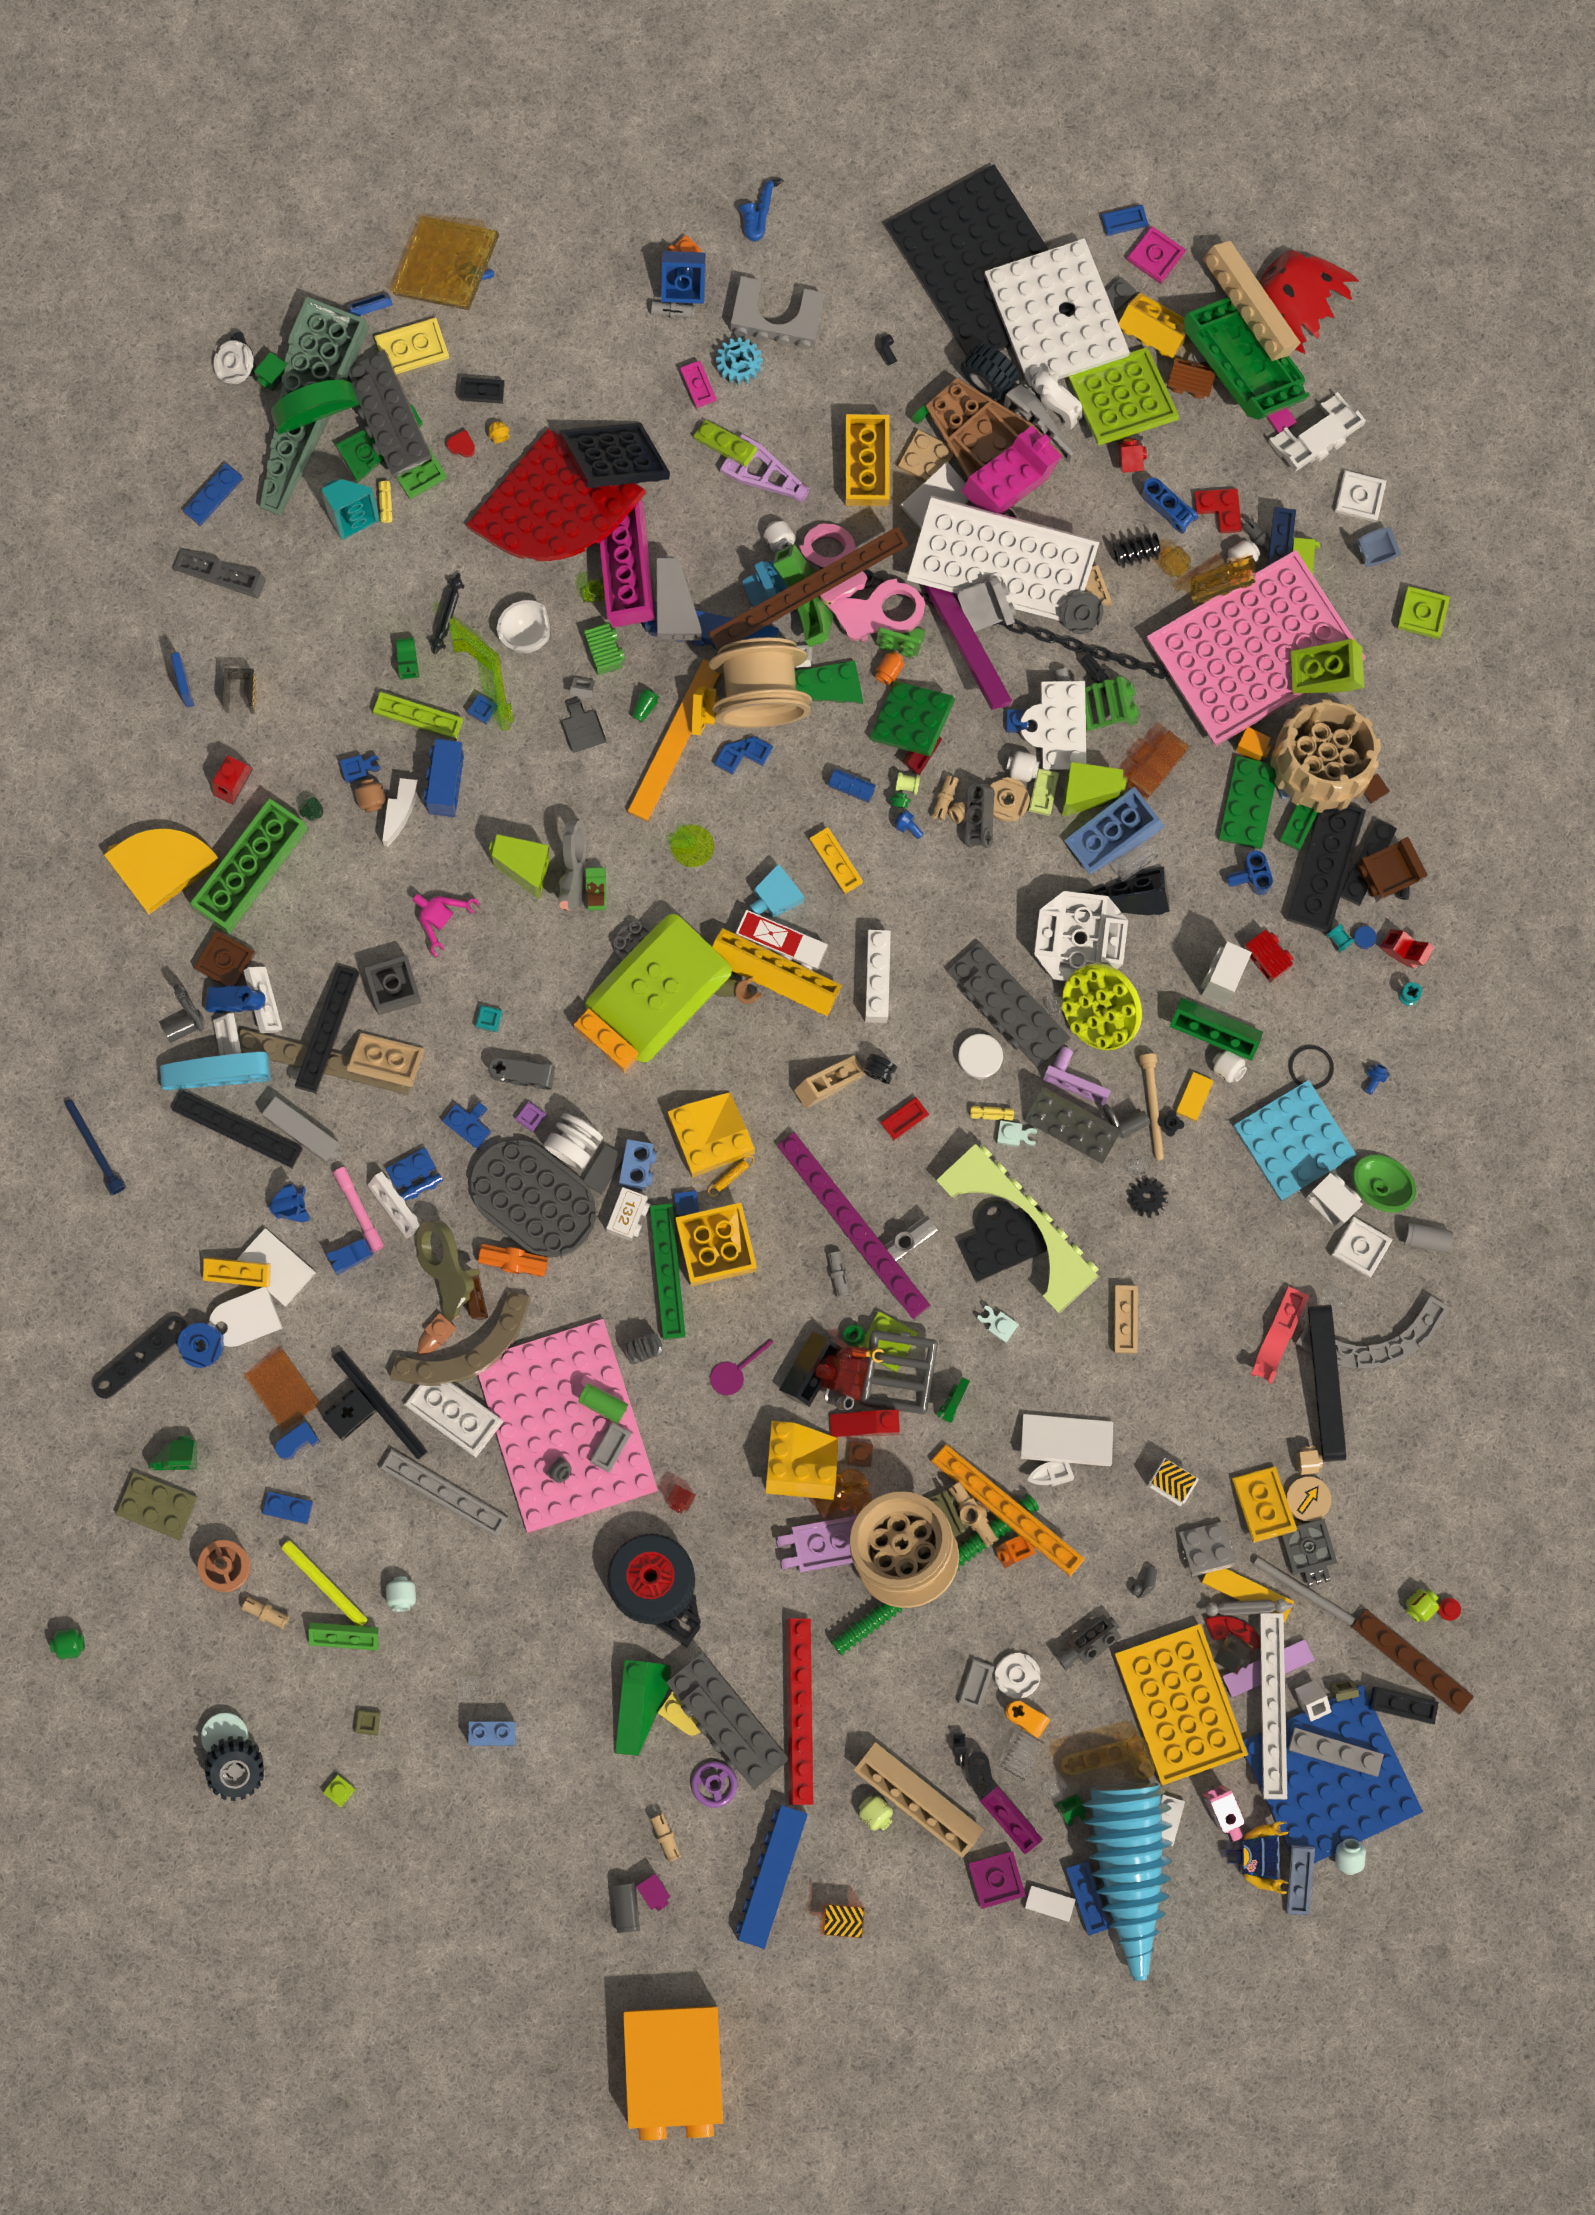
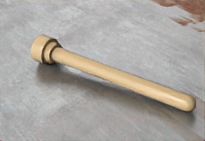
(1149, 1062)

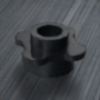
(1166, 1127)

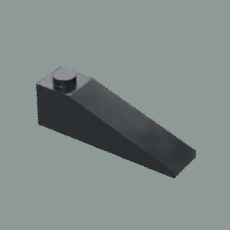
(1140, 895)

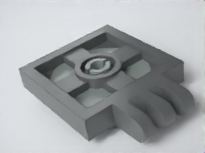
(1310, 1551)

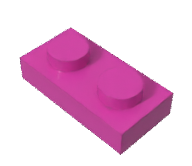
(698, 384)

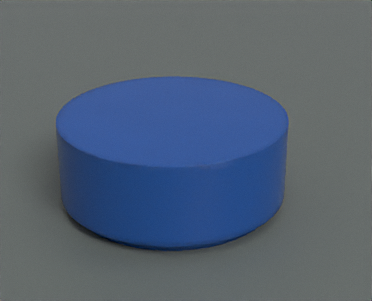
(1365, 937)

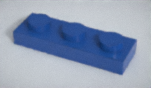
(213, 494)
(1087, 1898)

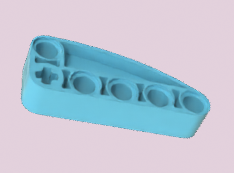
(216, 1071)

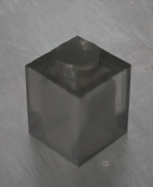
(1233, 1654)

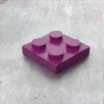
(996, 1879)

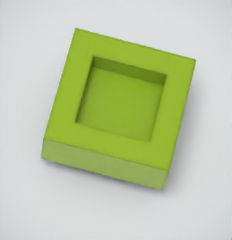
(339, 1791)

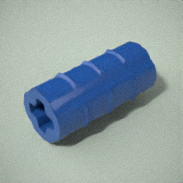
(852, 785)

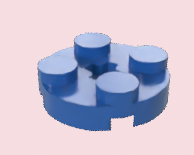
(189, 1349)

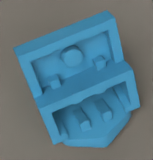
(764, 583)

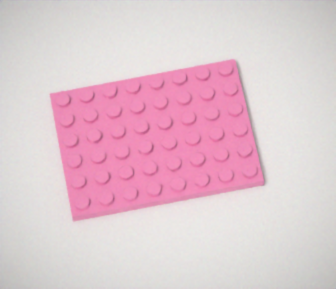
(1237, 647)
(537, 1398)

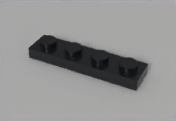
(1378, 840)

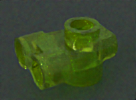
(595, 587)

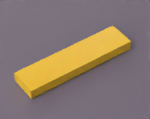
(1241, 1588)

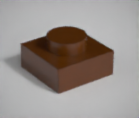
(860, 1454)

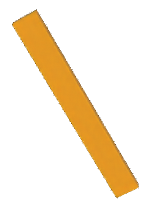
(670, 748)
(1008, 1510)

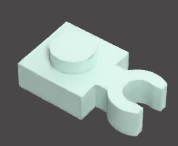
(1012, 1134)
(1001, 1325)

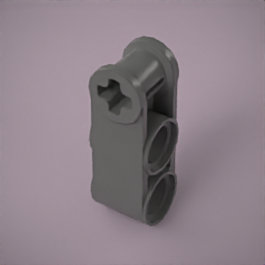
(976, 804)
(523, 1073)

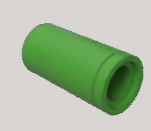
(603, 1403)

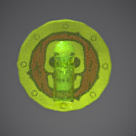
(692, 846)

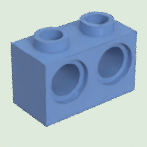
(632, 1164)
(492, 1734)

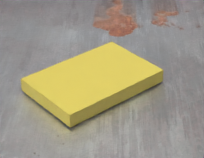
(413, 345)

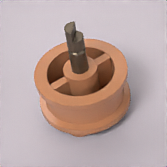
(224, 1566)

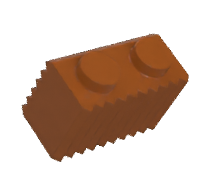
(1191, 378)

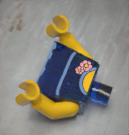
(1260, 1857)

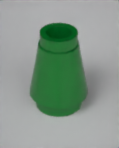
(644, 705)

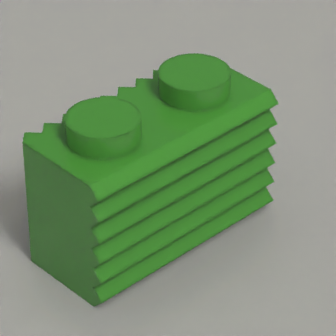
(603, 648)

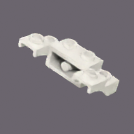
(1321, 437)

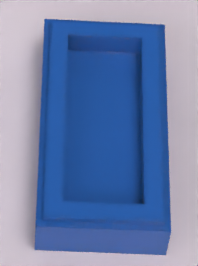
(1124, 220)
(370, 304)

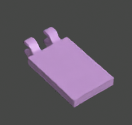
(819, 1544)

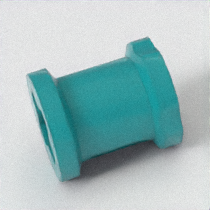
(1340, 938)
(1410, 1000)

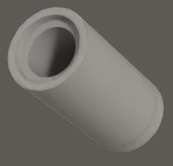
(1428, 1237)

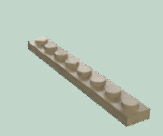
(294, 1054)

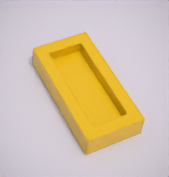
(1194, 1096)

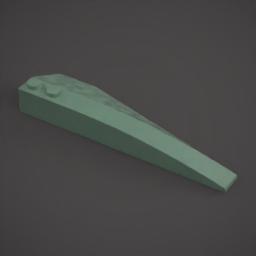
(320, 349)

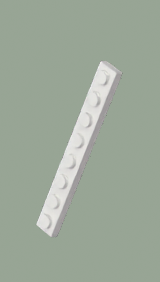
(1273, 1706)

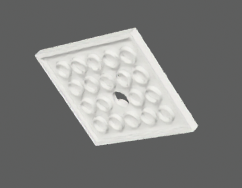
(1029, 304)

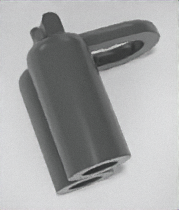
(1129, 1123)

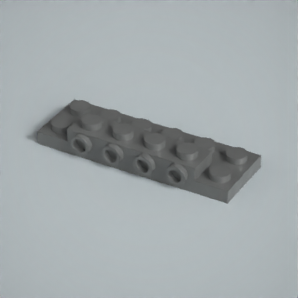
(388, 414)
(1008, 1005)
(726, 1721)

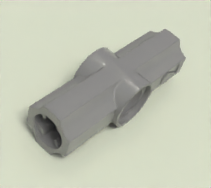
(917, 1233)

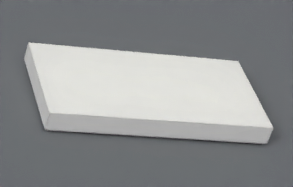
(455, 1415)
(1067, 1440)

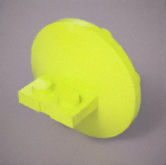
(1102, 1006)

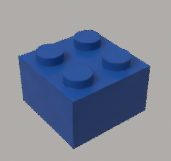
(683, 277)

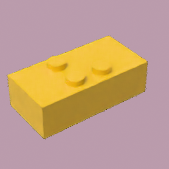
(867, 460)

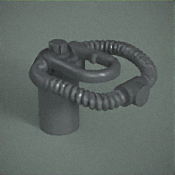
(186, 1024)

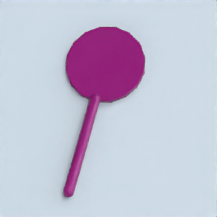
(728, 1377)

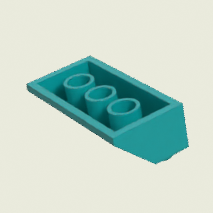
(350, 506)

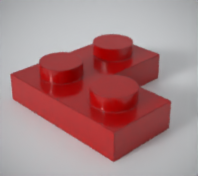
(1222, 502)

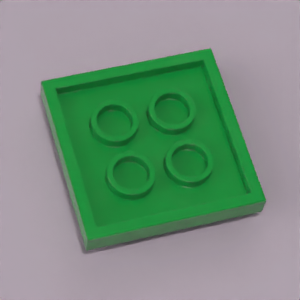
(912, 718)

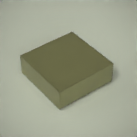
(1344, 1690)
(367, 1722)

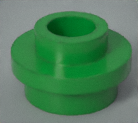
(899, 800)
(849, 1331)

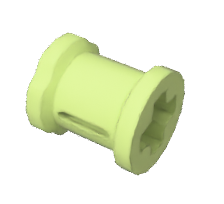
(907, 783)

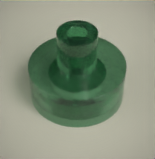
(311, 809)

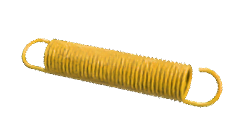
(731, 1175)

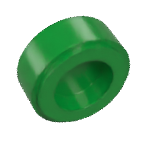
(920, 415)

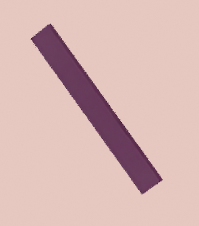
(969, 647)

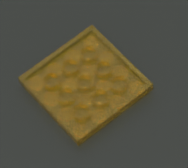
(445, 263)

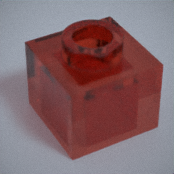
(681, 1499)

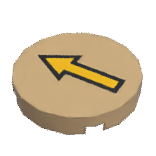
(1308, 1499)

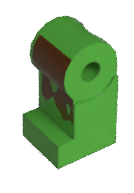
(596, 888)

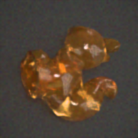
(852, 1495)

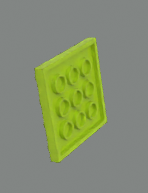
(1123, 397)

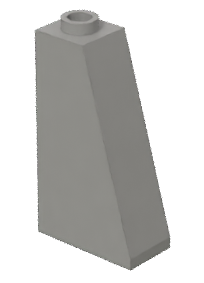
(674, 603)

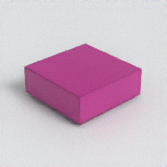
(1281, 420)

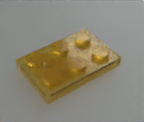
(1223, 579)

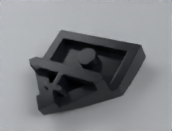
(677, 1632)

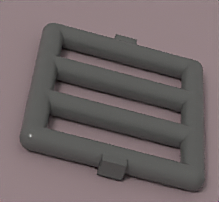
(927, 1365)

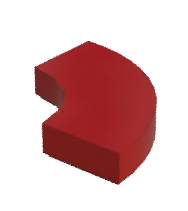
(1223, 1625)

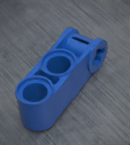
(1172, 515)
(233, 999)

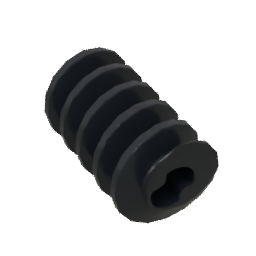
(1136, 549)

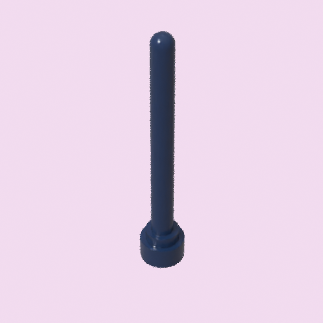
(114, 1183)

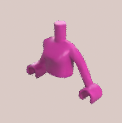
(437, 914)

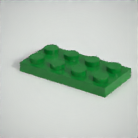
(1248, 803)

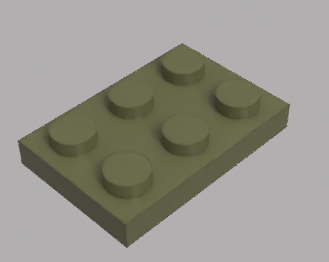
(156, 1506)

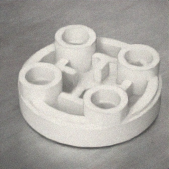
(980, 1056)

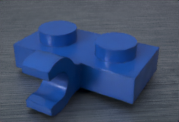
(467, 1124)

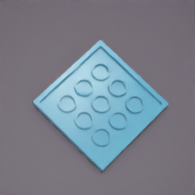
(1294, 1140)

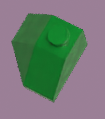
(177, 1455)

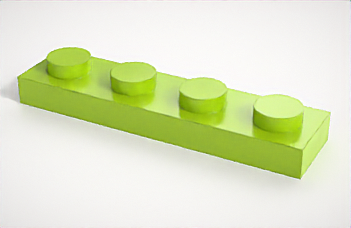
(418, 716)

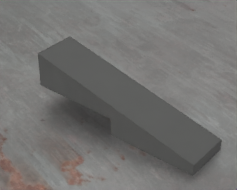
(219, 573)

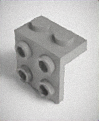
(986, 604)

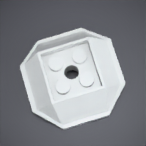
(1085, 913)

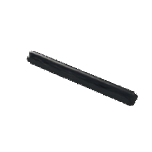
(380, 1404)

